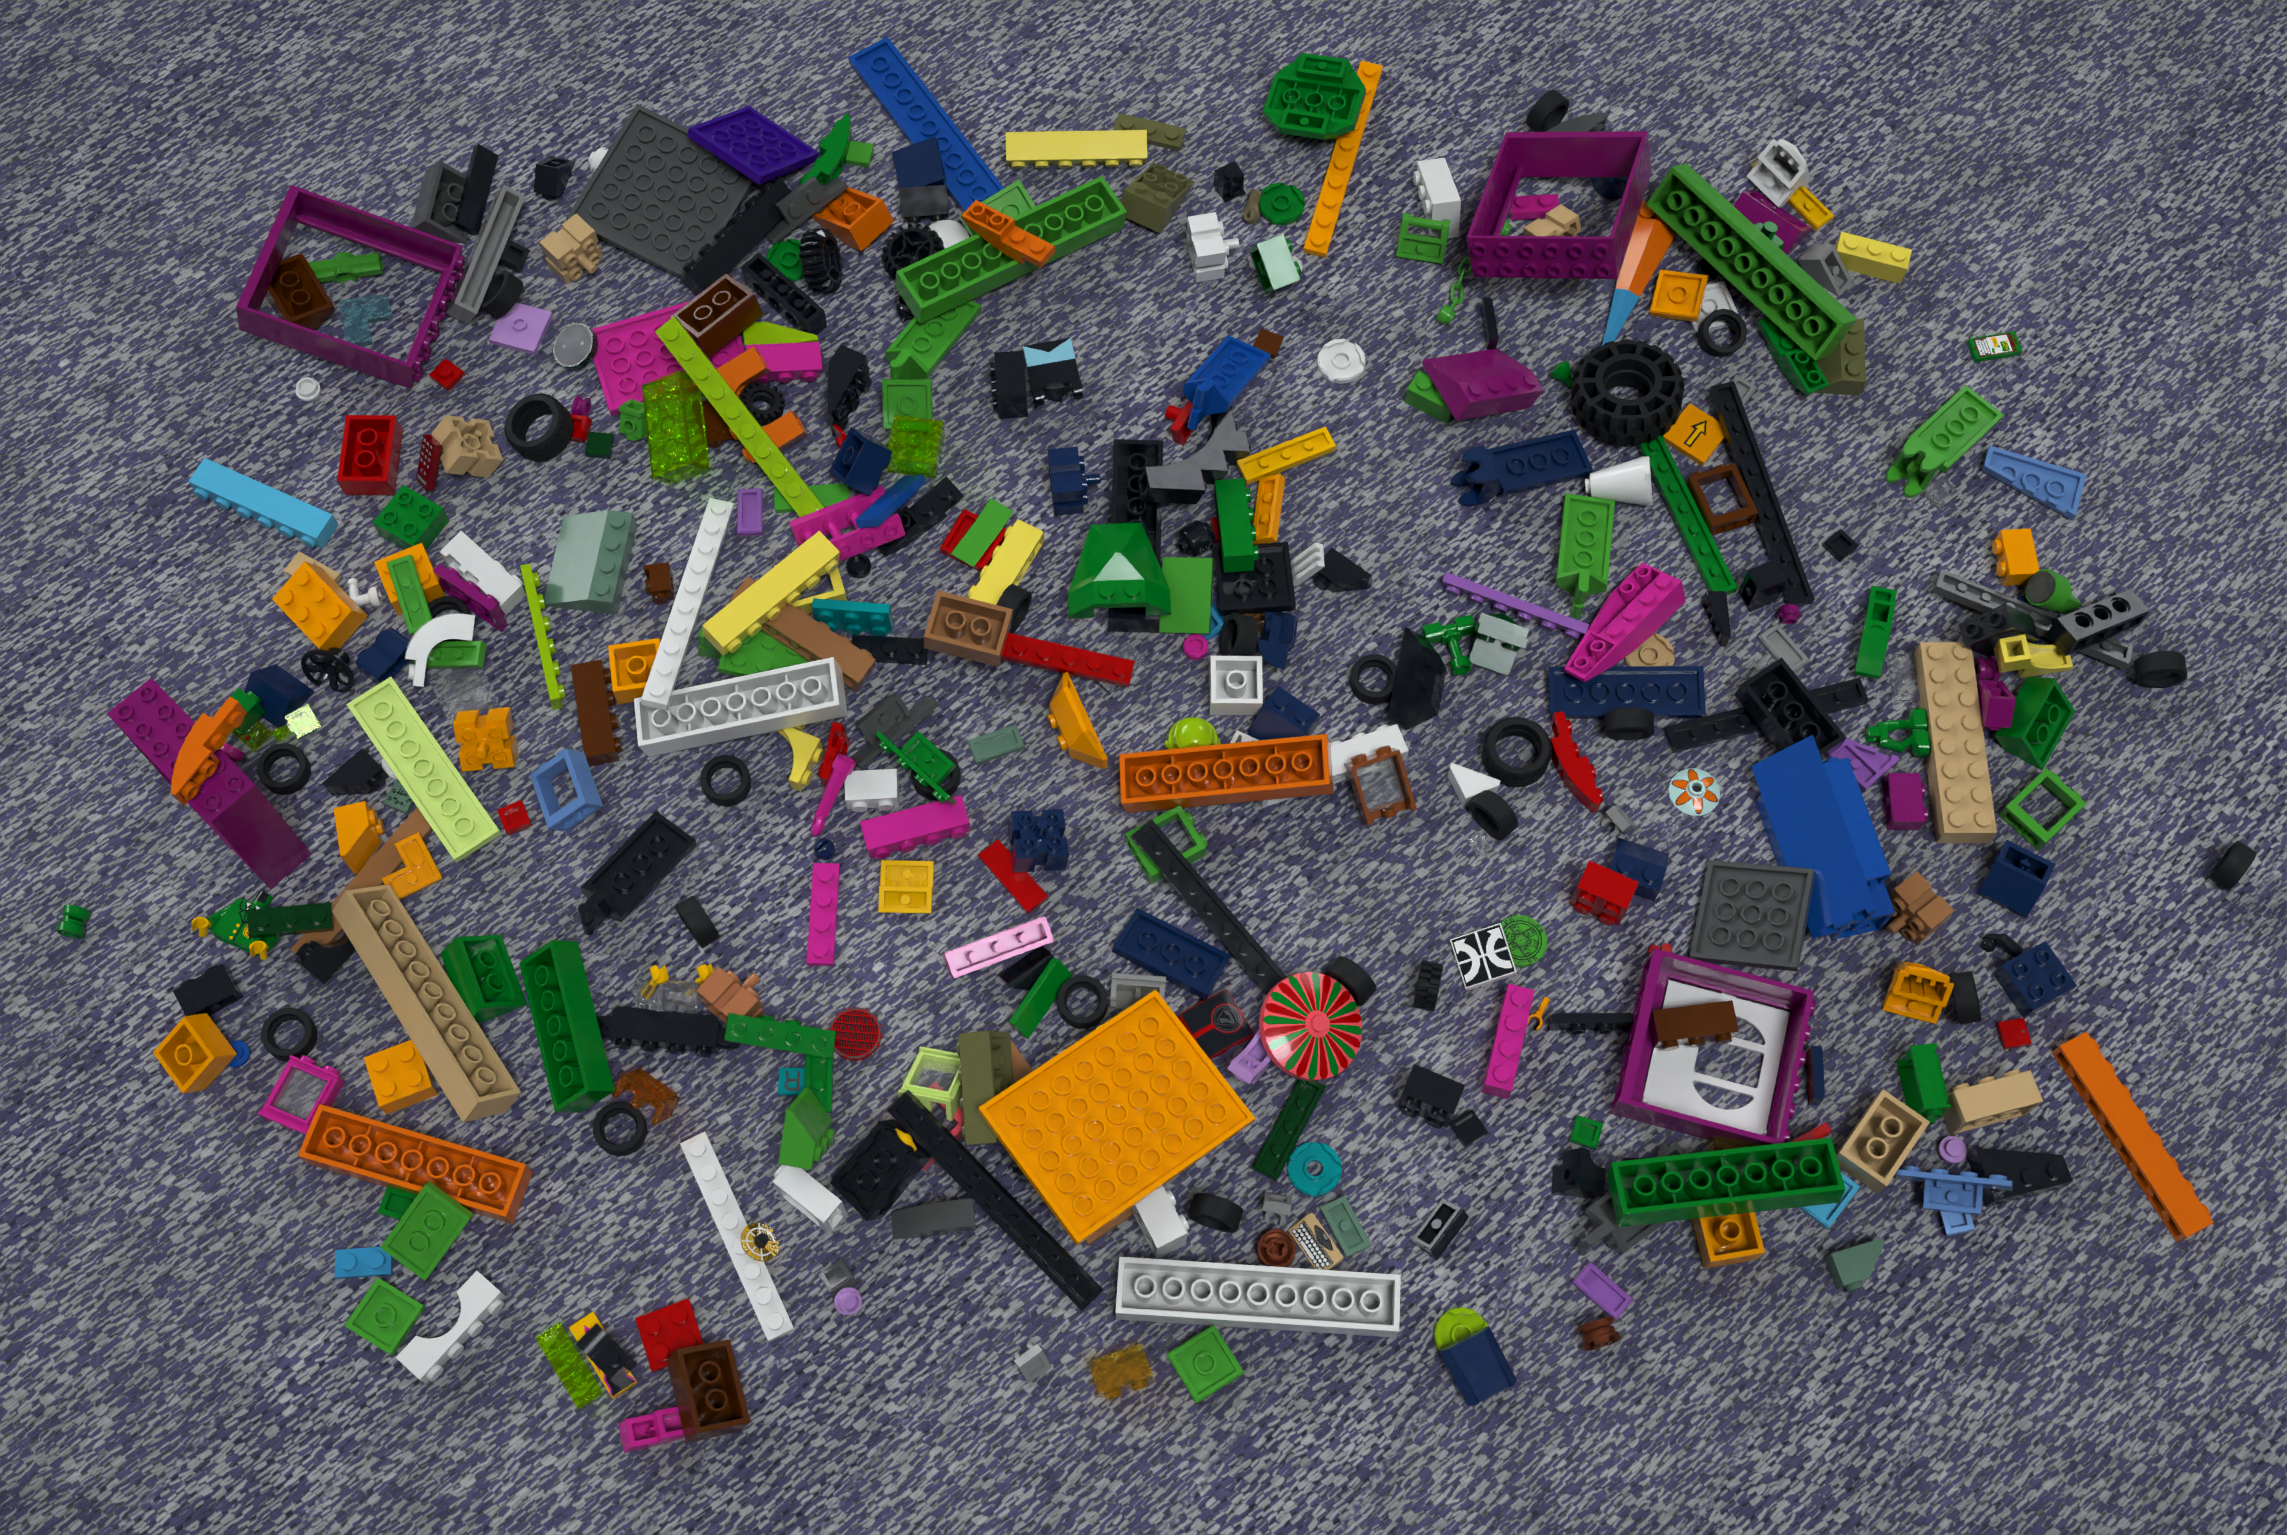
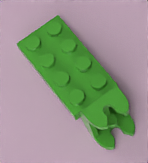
(1943, 440)

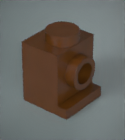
(659, 582)

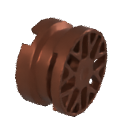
(1276, 1249)
(1598, 1333)

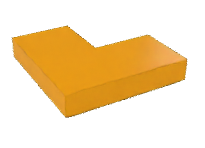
(419, 868)

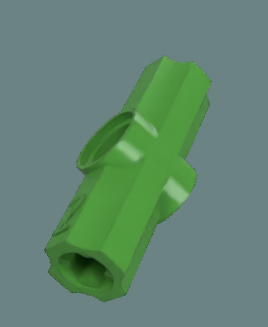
(347, 267)

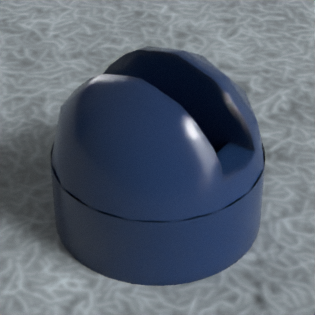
(826, 852)

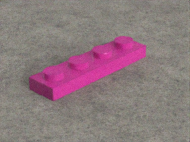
(823, 914)

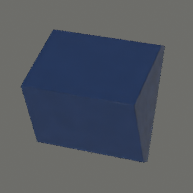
(278, 693)

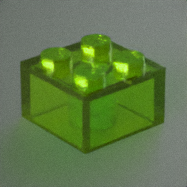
(916, 446)

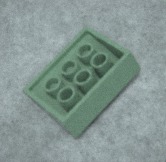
(591, 561)

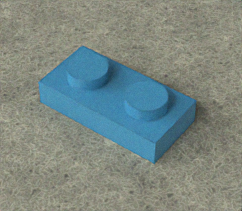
(362, 1263)

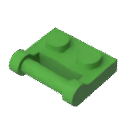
(1423, 246)

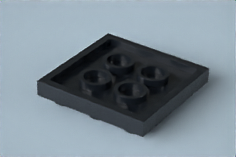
(1257, 591)

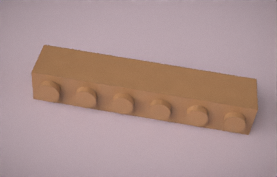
(816, 641)

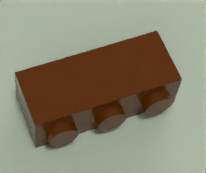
(1693, 1025)

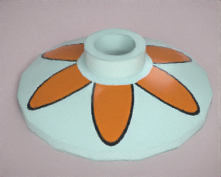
(1687, 799)

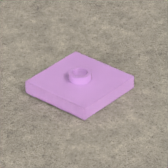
(521, 328)

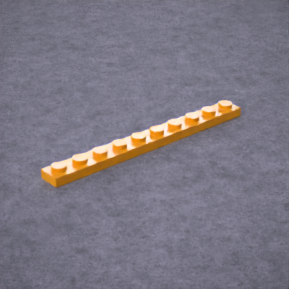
(1340, 169)

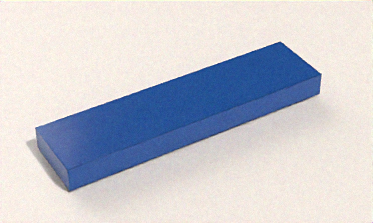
(890, 501)

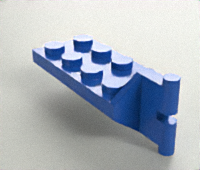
(1223, 378)

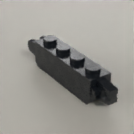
(664, 1030)

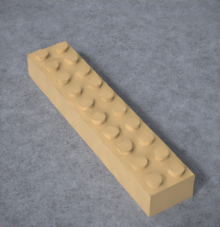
(426, 1002)

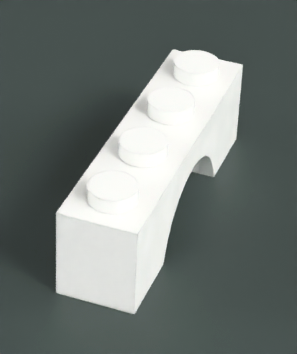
(427, 1356)

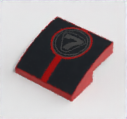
(1217, 1024)

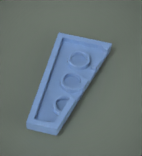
(2042, 481)

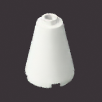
(1623, 482)

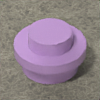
(1952, 1149)
(847, 1301)

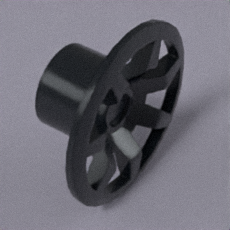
(330, 666)

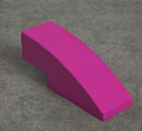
(651, 1430)

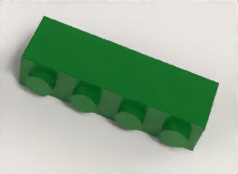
(1234, 525)

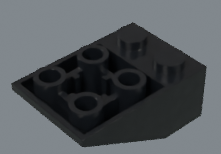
(846, 382)

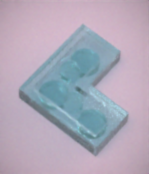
(360, 312)

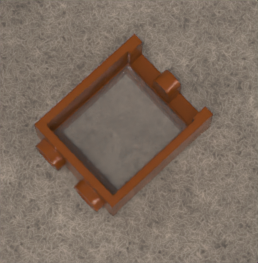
(1380, 784)

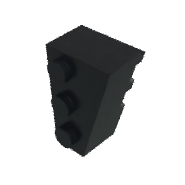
(2028, 1171)

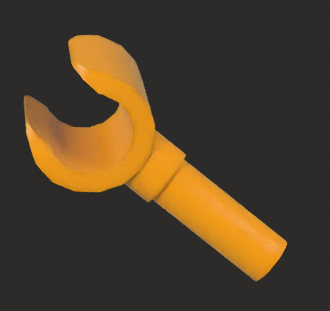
(1539, 1013)

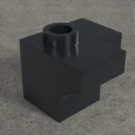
(1578, 1176)

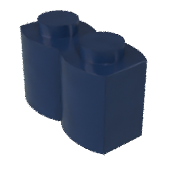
(384, 657)

